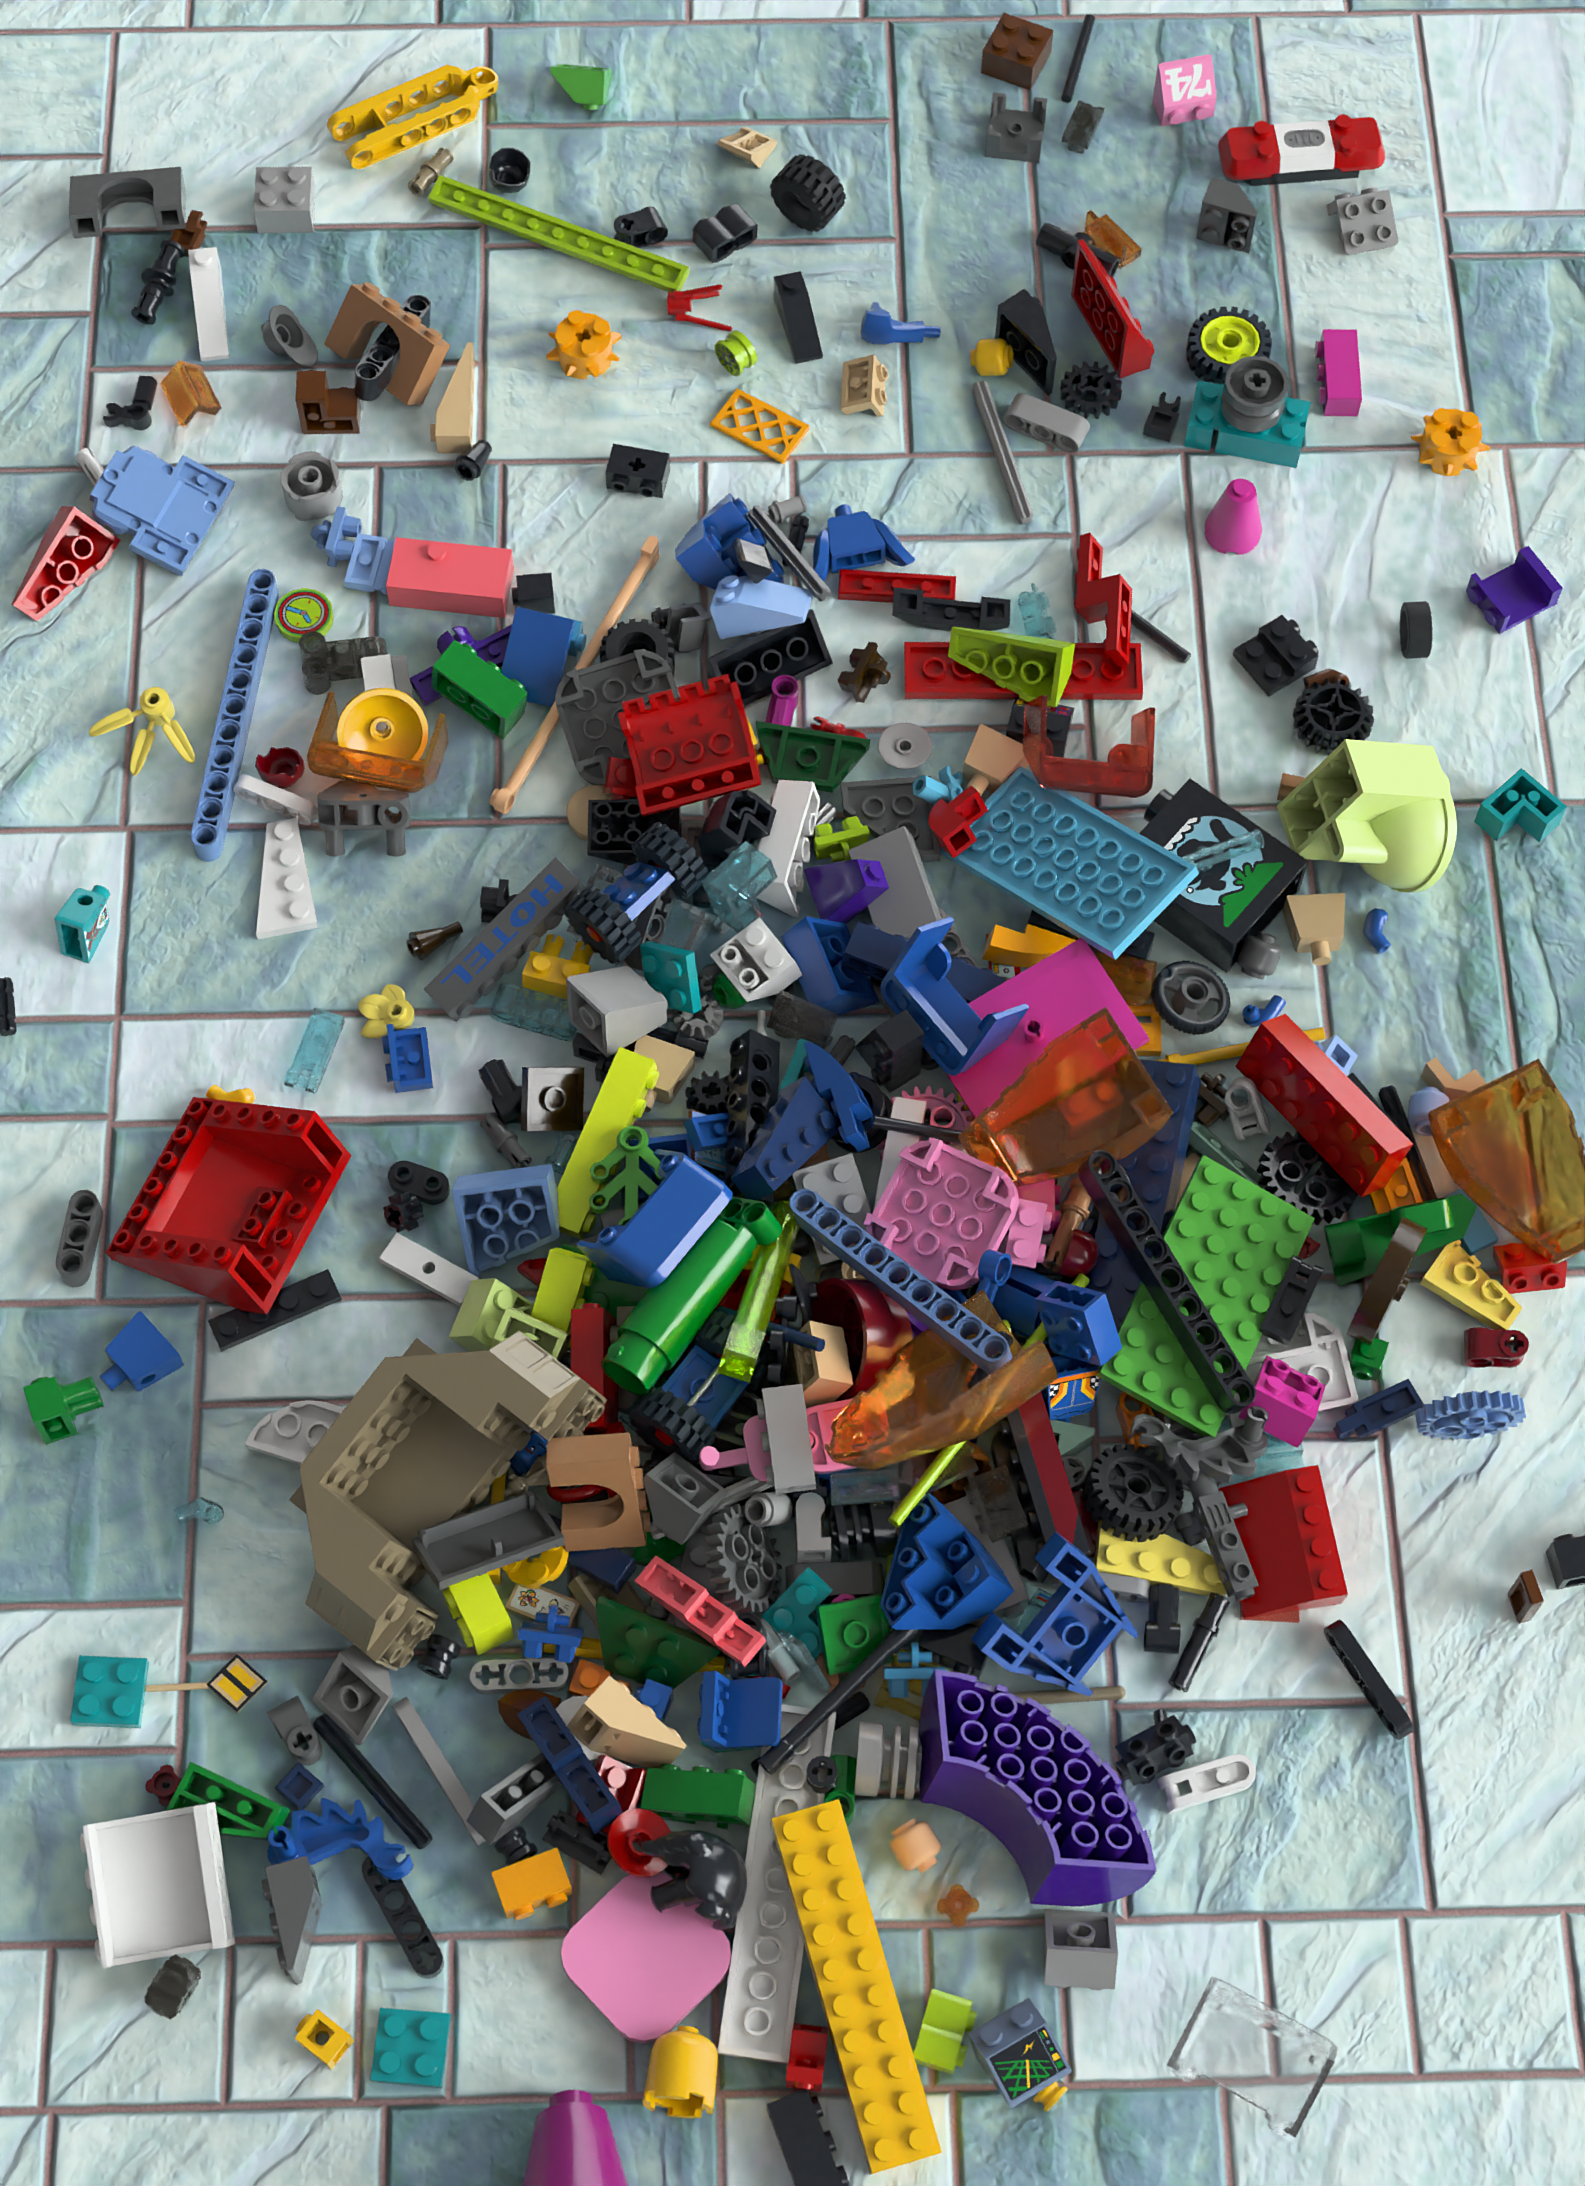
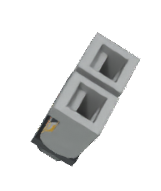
(809, 1516)

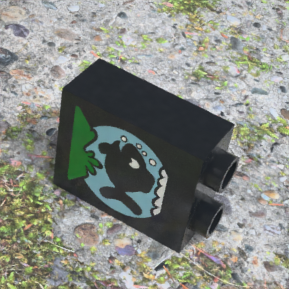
(1233, 896)

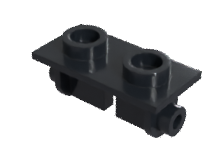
(578, 1841)

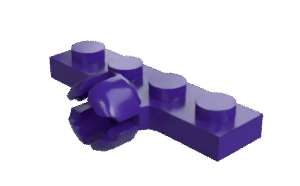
(489, 649)

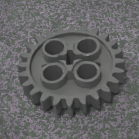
(742, 1561)

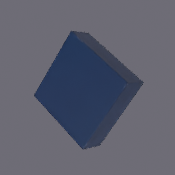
(299, 1786)

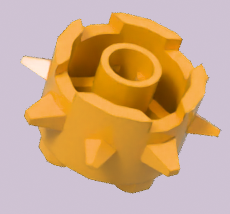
(583, 345)
(1450, 441)

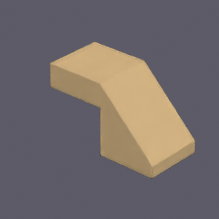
(1437, 1076)

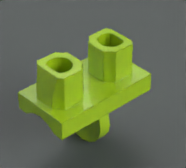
(837, 844)

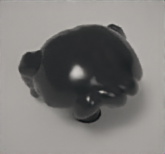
(706, 1872)

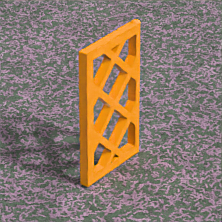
(759, 406)

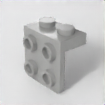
(1365, 220)

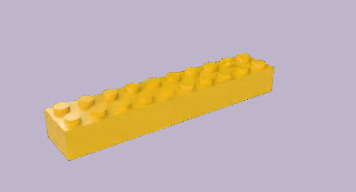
(855, 1987)

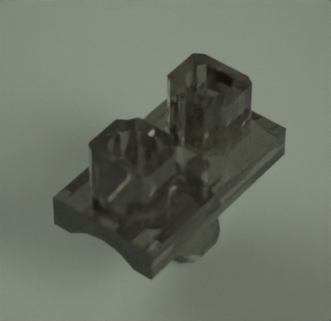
(1082, 126)

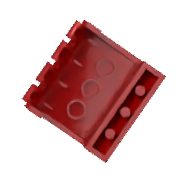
(689, 745)

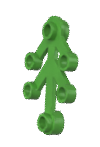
(630, 1177)

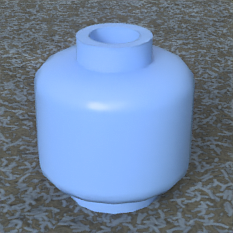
(1421, 1104)

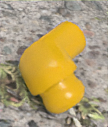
(241, 1095)

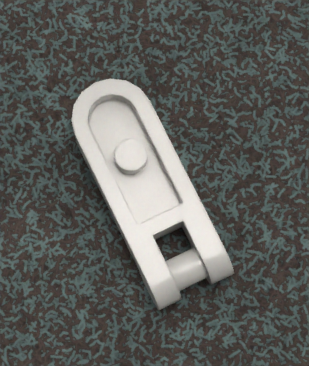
(1208, 1781)

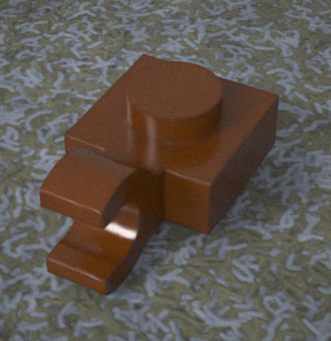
(193, 234)

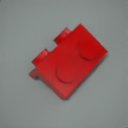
(1526, 1270)

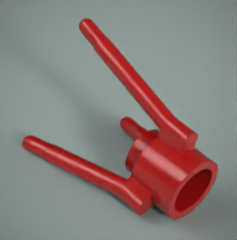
(681, 302)

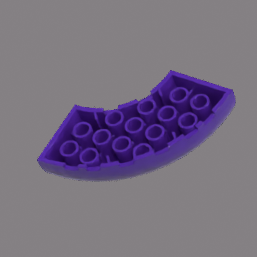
(1032, 1790)

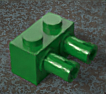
(56, 1406)

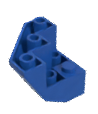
(708, 546)
(940, 1573)

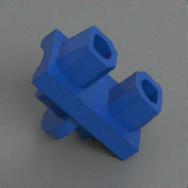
(536, 1634)

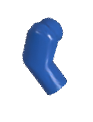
(1373, 929)

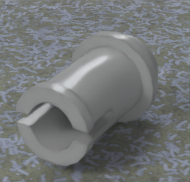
(781, 510)

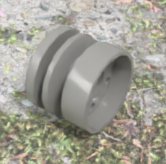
(887, 1760)

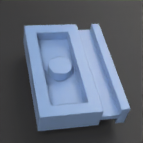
(369, 563)

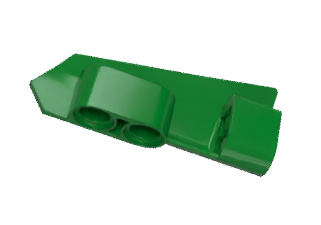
(1360, 1243)

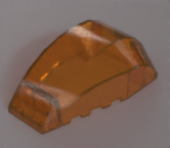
(1067, 1104)
(1519, 1158)

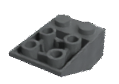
(297, 1905)

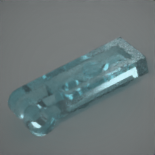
(315, 1050)

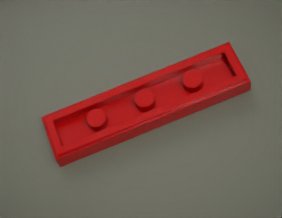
(879, 586)

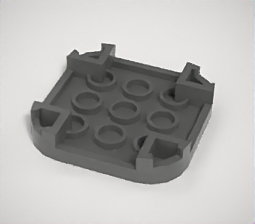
(590, 706)

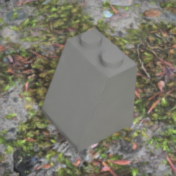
(614, 1007)

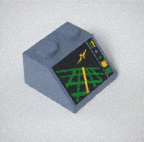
(1019, 2053)

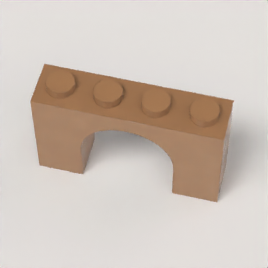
(420, 347)
(606, 1462)

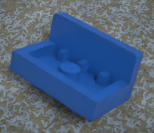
(409, 1059)

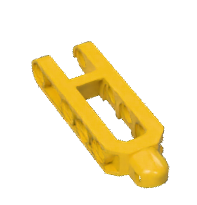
(392, 139)

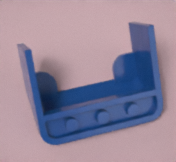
(950, 1026)
(663, 1226)

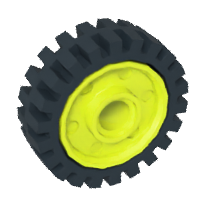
(1223, 339)

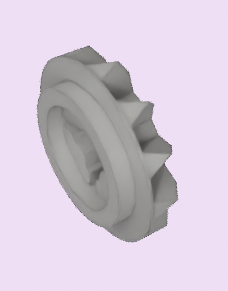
(713, 1019)

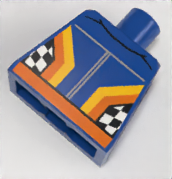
(1073, 1390)

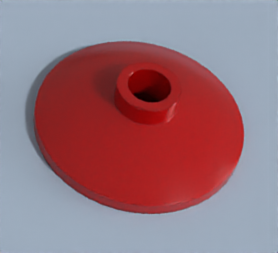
(636, 1826)

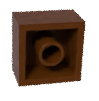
(1017, 51)

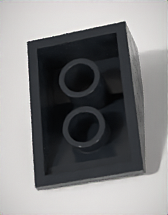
(1025, 328)

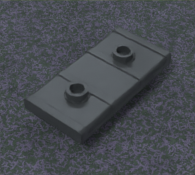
(486, 1539)

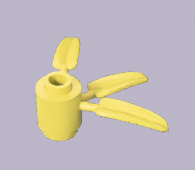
(158, 711)

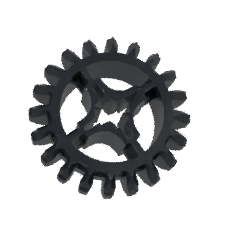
(1315, 719)

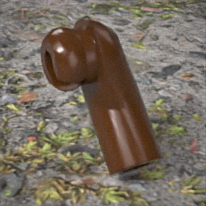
(1329, 674)

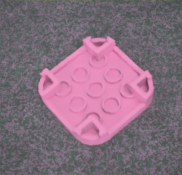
(943, 1212)
(644, 1964)

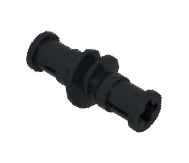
(158, 282)

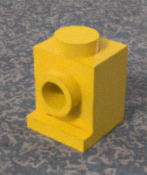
(312, 2026)

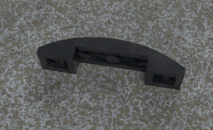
(944, 614)

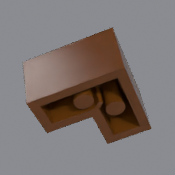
(325, 408)

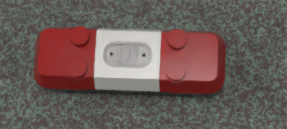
(1301, 150)

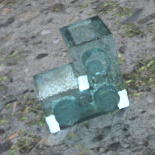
(736, 885)

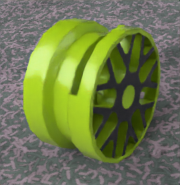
(735, 353)

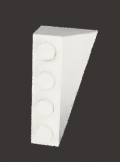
(788, 842)

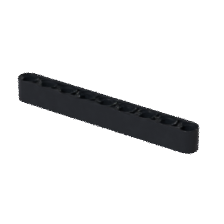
(1166, 1298)

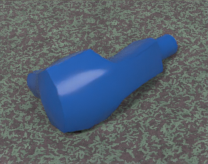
(881, 330)

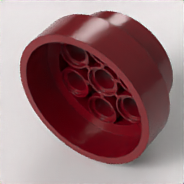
(871, 1326)

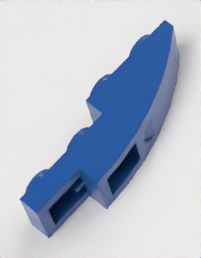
(841, 1093)

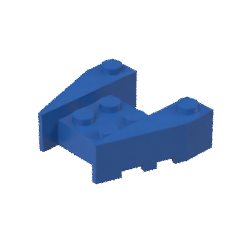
(1068, 1629)

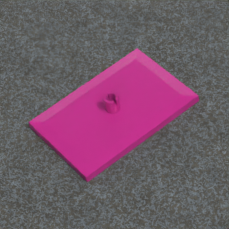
(1060, 996)

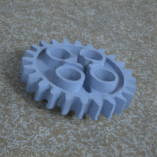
(1470, 1415)

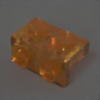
(1131, 976)

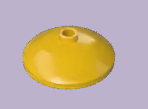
(405, 721)

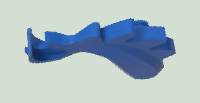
(334, 1833)

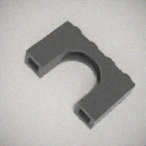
(96, 193)

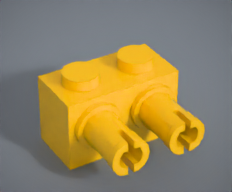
(548, 972)

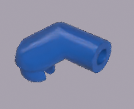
(1254, 1017)

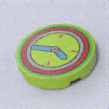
(303, 612)

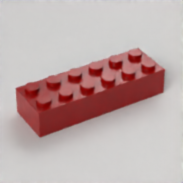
(1323, 1105)

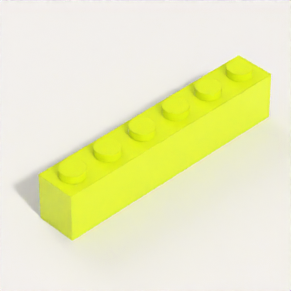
(614, 1109)

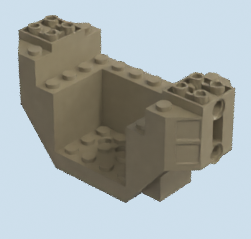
(412, 1454)

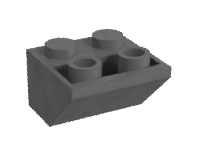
(1227, 216)

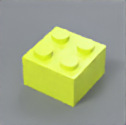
(481, 1613)

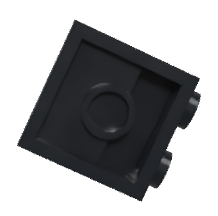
(1277, 655)

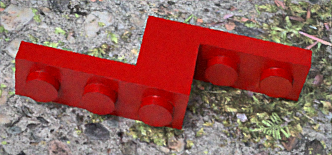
(1103, 599)

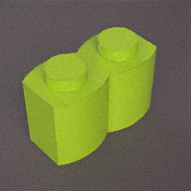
(943, 2031)

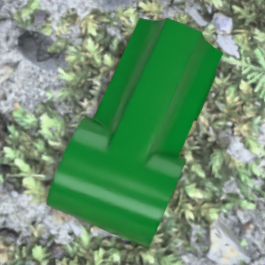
(845, 1784)

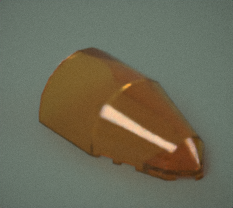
(926, 1399)

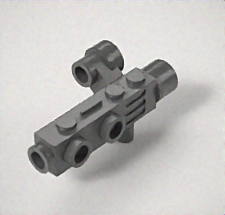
(1215, 1523)

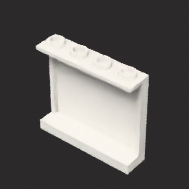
(157, 1885)

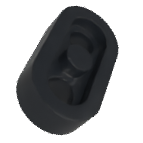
(418, 1182)

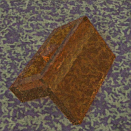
(1111, 238)
(189, 392)

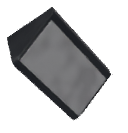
(753, 559)

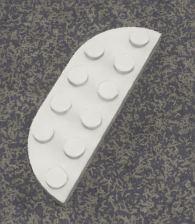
(293, 1430)

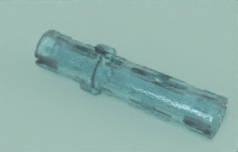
(1249, 841)

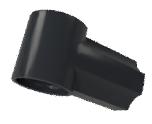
(503, 1090)
(1162, 1629)

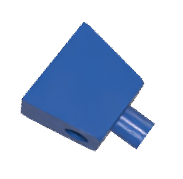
(139, 1355)

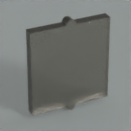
(959, 1467)

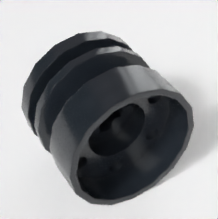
(860, 1525)

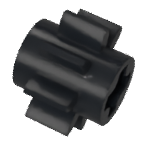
(403, 1212)

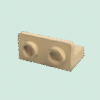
(863, 385)

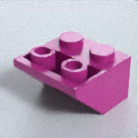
(1288, 1398)

